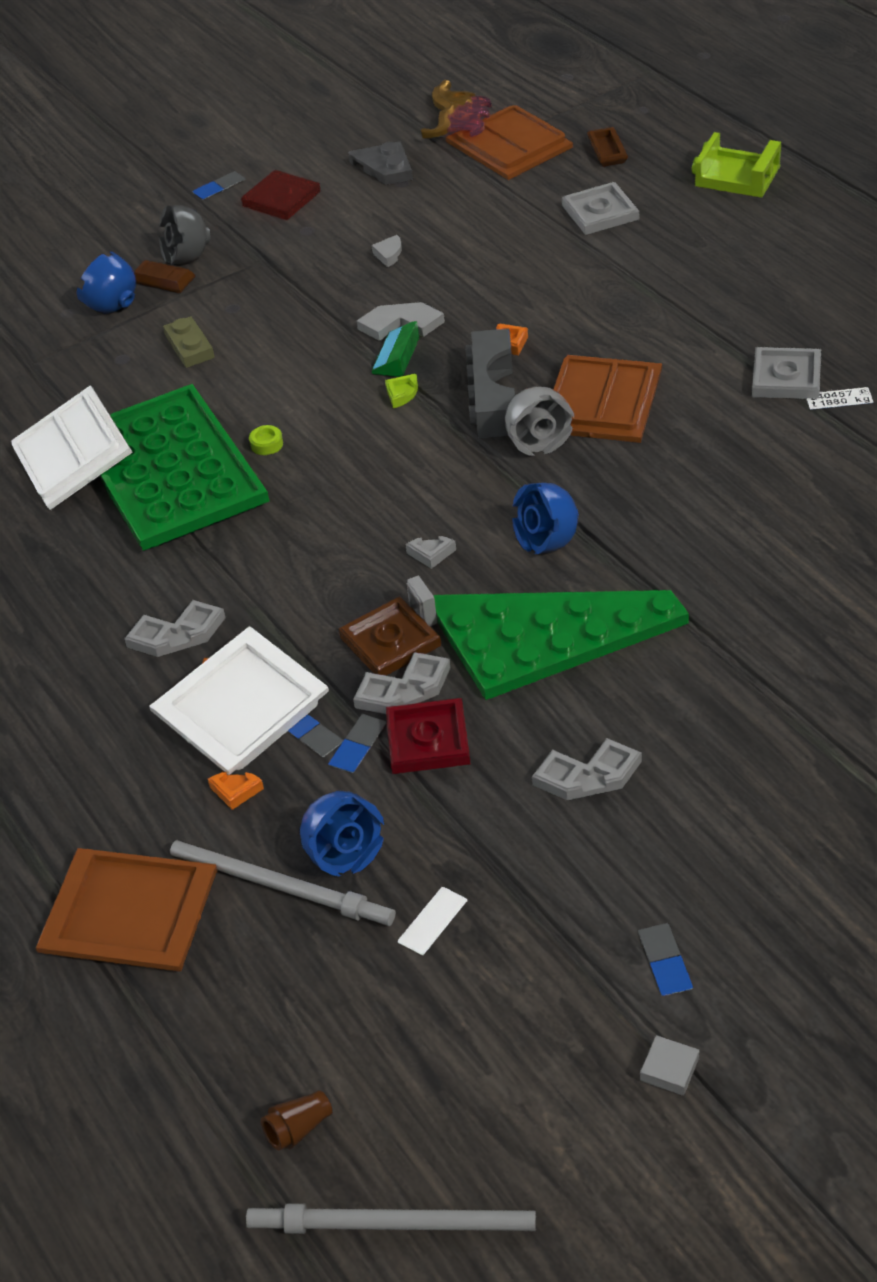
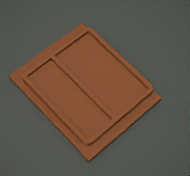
(512, 142)
(608, 396)
(127, 909)

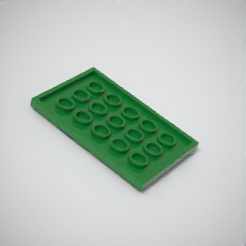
(179, 469)

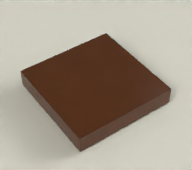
(389, 637)

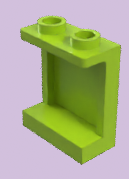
(736, 169)

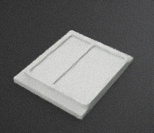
(70, 447)
(240, 700)

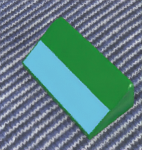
(397, 350)

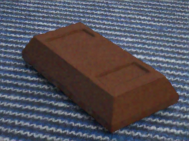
(607, 146)
(163, 276)

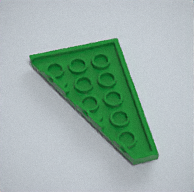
(531, 636)

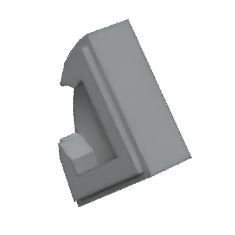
(388, 250)
(431, 551)

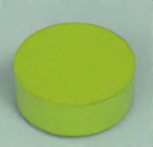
(266, 440)

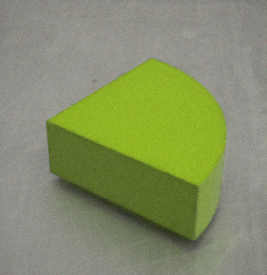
(401, 389)

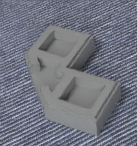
(390, 317)
(162, 637)
(420, 682)
(572, 779)

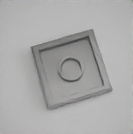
(600, 208)
(786, 373)

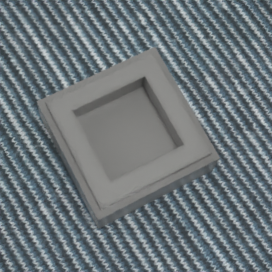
(421, 600)
(669, 1065)

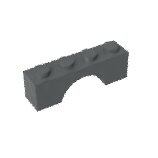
(489, 361)

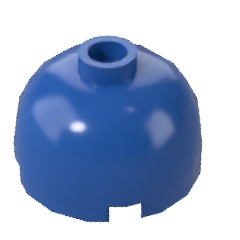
(108, 284)
(545, 517)
(341, 832)

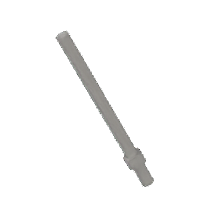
(351, 904)
(298, 1218)

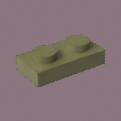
(188, 341)

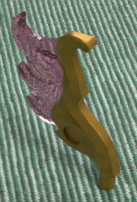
(459, 111)

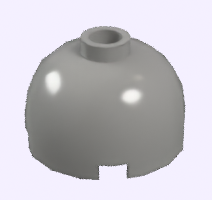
(538, 420)

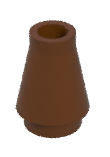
(293, 1120)

